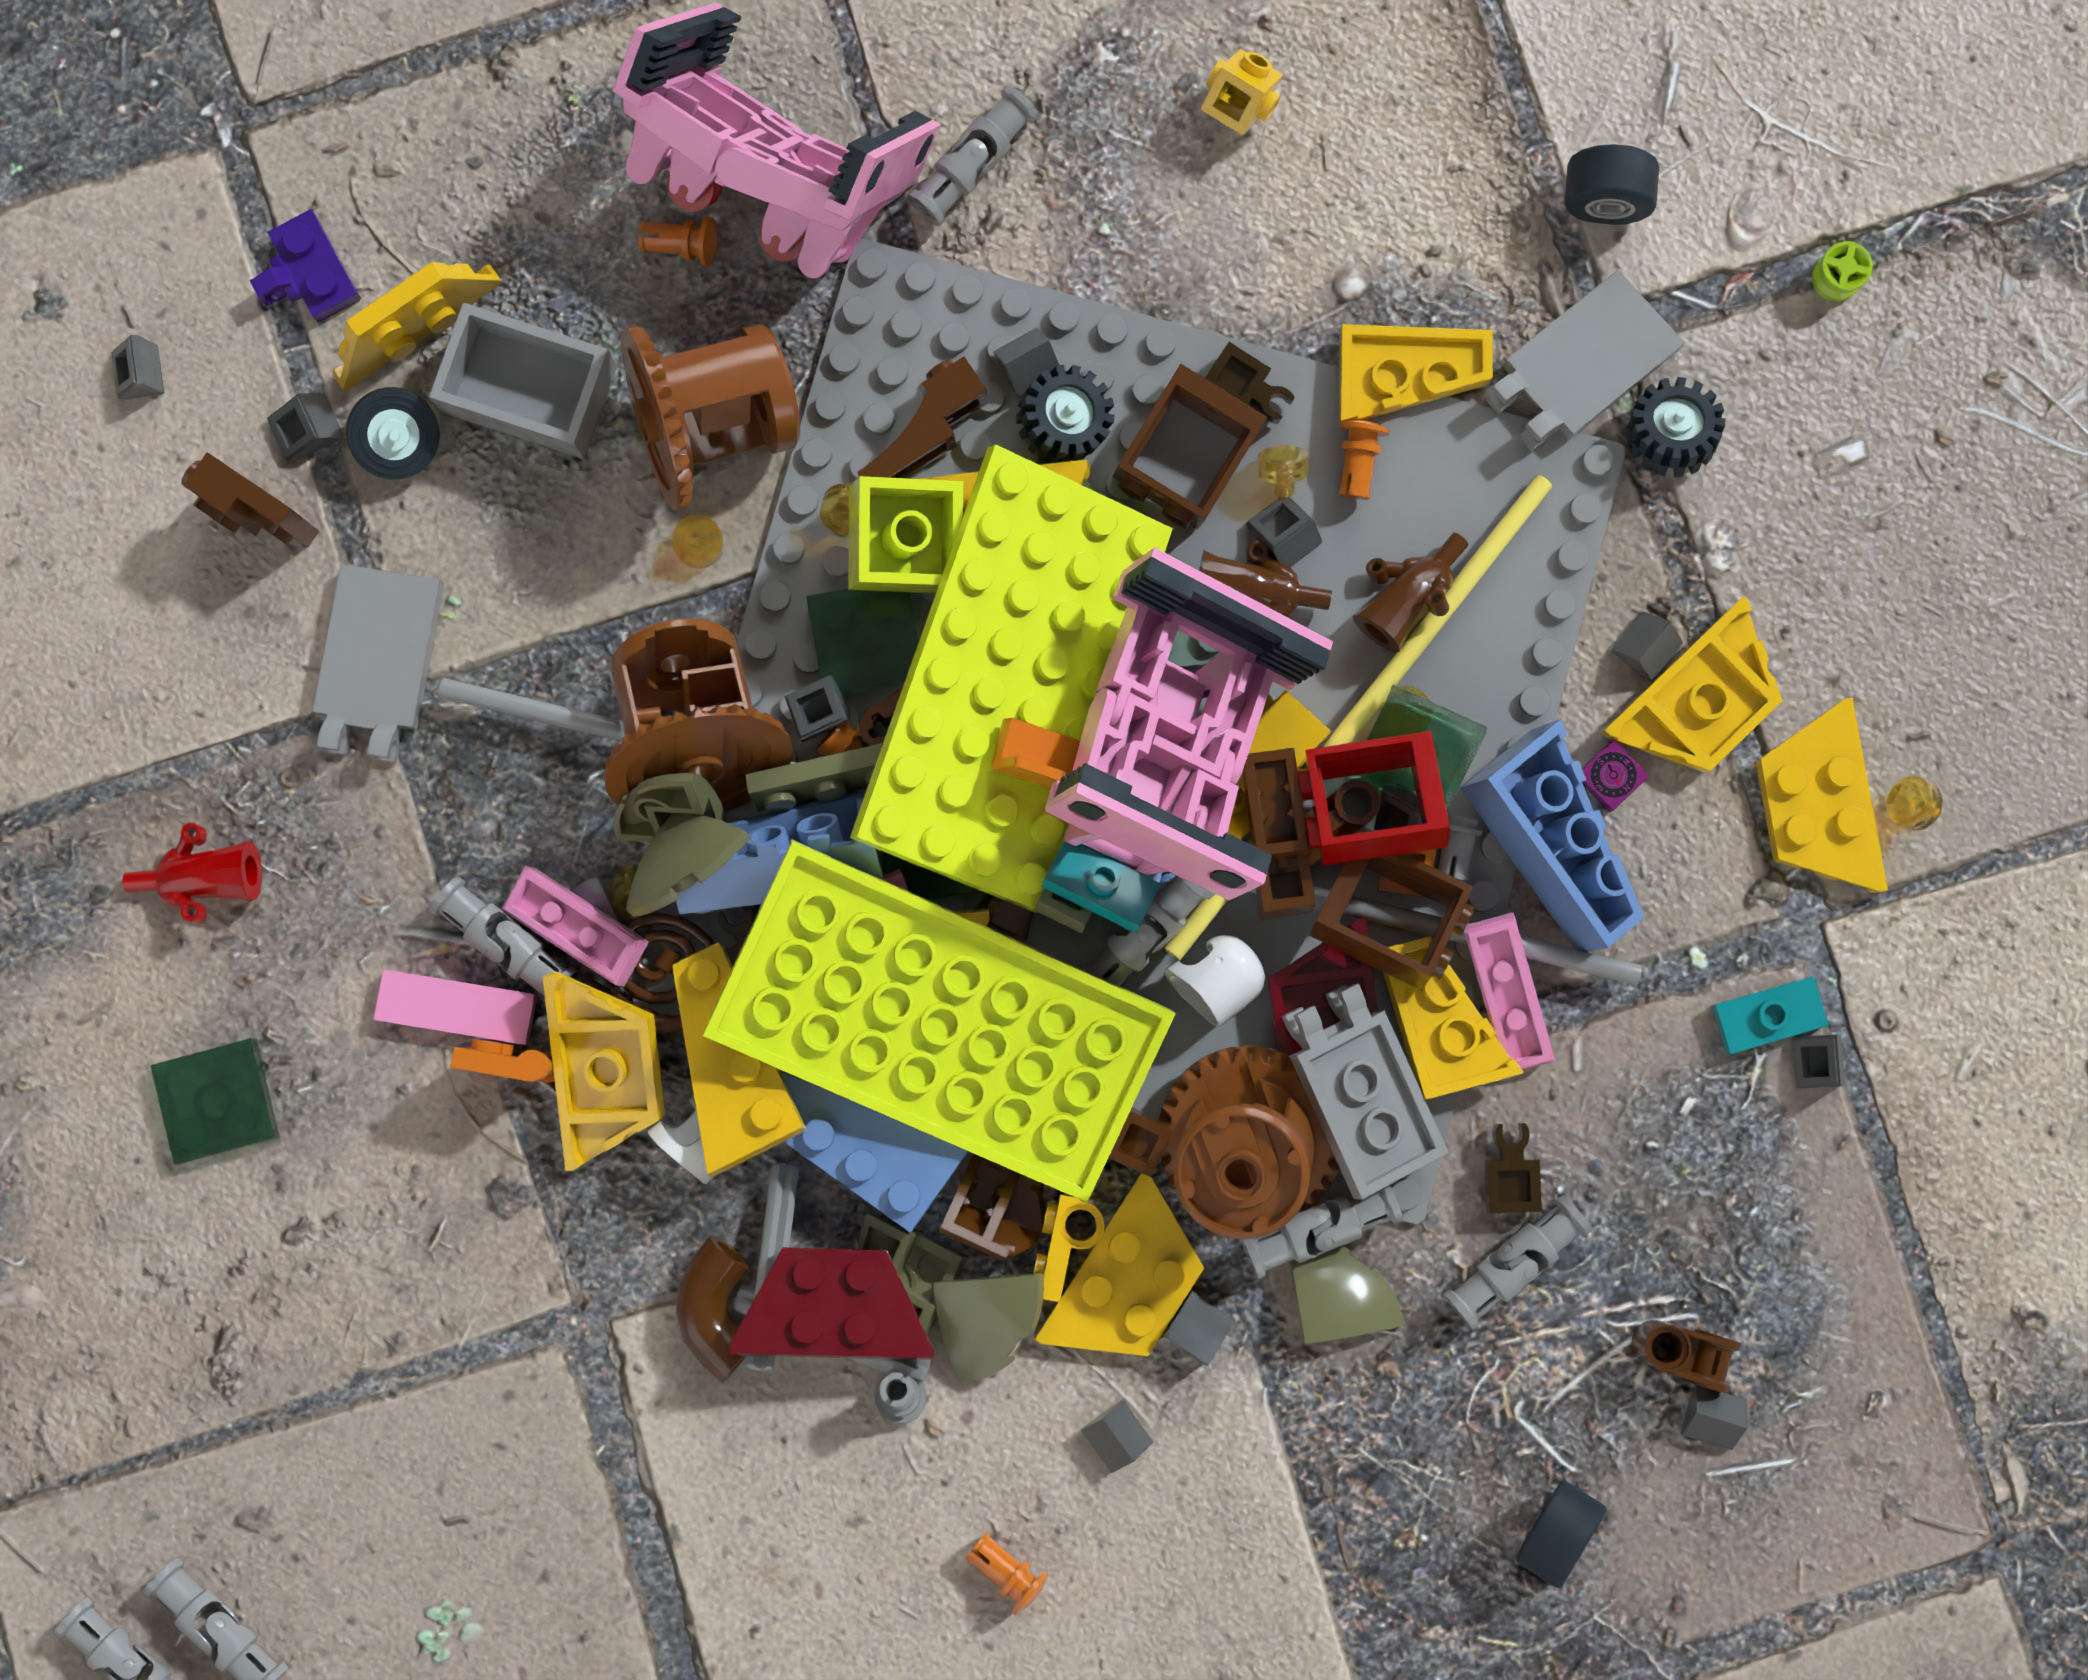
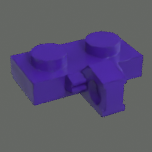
(306, 269)

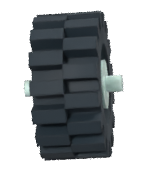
(1065, 414)
(1675, 427)

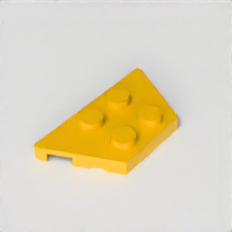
(406, 314)
(1704, 697)
(1822, 802)
(601, 1068)
(1127, 1281)

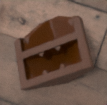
(995, 1210)

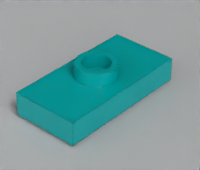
(1101, 885)
(1769, 1015)

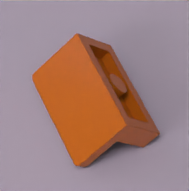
(1033, 753)

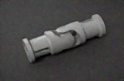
(960, 168)
(510, 946)
(1132, 949)
(1292, 1240)
(1497, 1283)
(230, 1643)
(112, 1649)

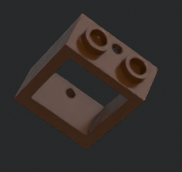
(1215, 406)
(1416, 877)

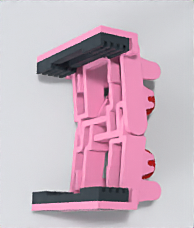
(723, 137)
(1145, 706)

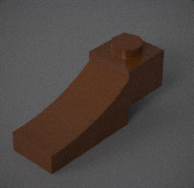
(949, 396)
(1281, 830)

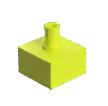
(901, 532)

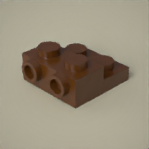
(239, 502)

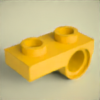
(1055, 1263)

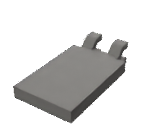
(1586, 360)
(376, 658)
(1363, 1093)

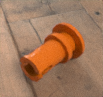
(682, 239)
(1359, 457)
(1007, 1572)

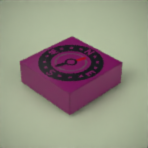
(1613, 775)

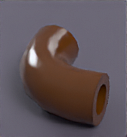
(704, 1302)

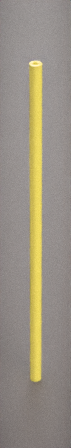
(1395, 670)

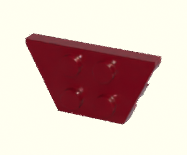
(1310, 978)
(832, 1308)

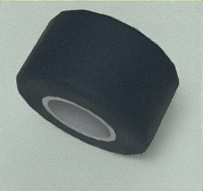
(1612, 184)
(1561, 1534)

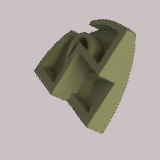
(654, 799)
(678, 856)
(917, 1260)
(1342, 1297)
(986, 1320)

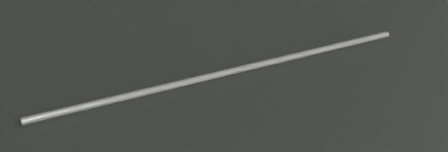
(1357, 906)

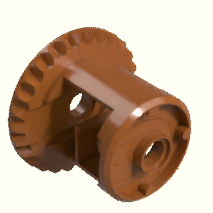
(708, 403)
(719, 727)
(1245, 1142)

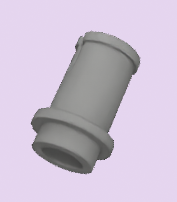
(1460, 846)

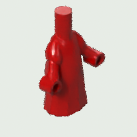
(218, 873)

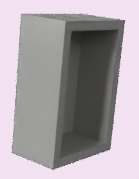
(523, 380)

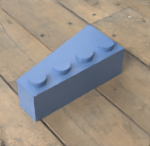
(1555, 838)
(751, 870)
(872, 1153)

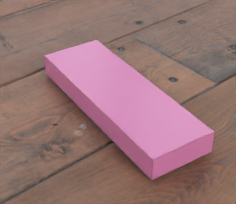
(575, 926)
(1509, 990)
(455, 1007)

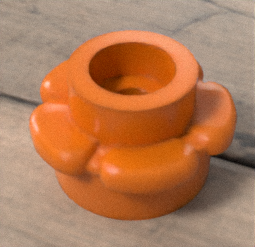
(840, 740)

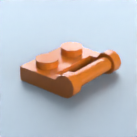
(497, 1060)

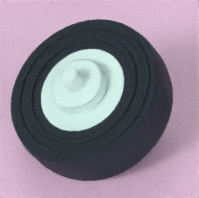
(392, 433)

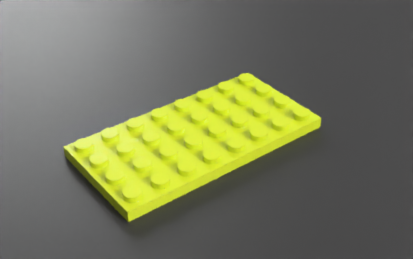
(1009, 635)
(938, 1021)

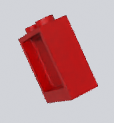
(1367, 757)

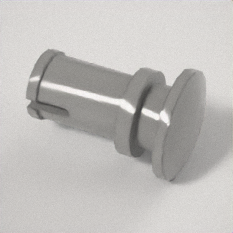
(900, 1398)

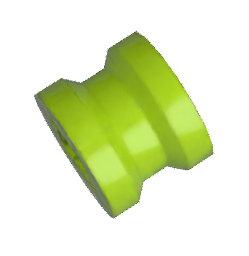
(1850, 262)

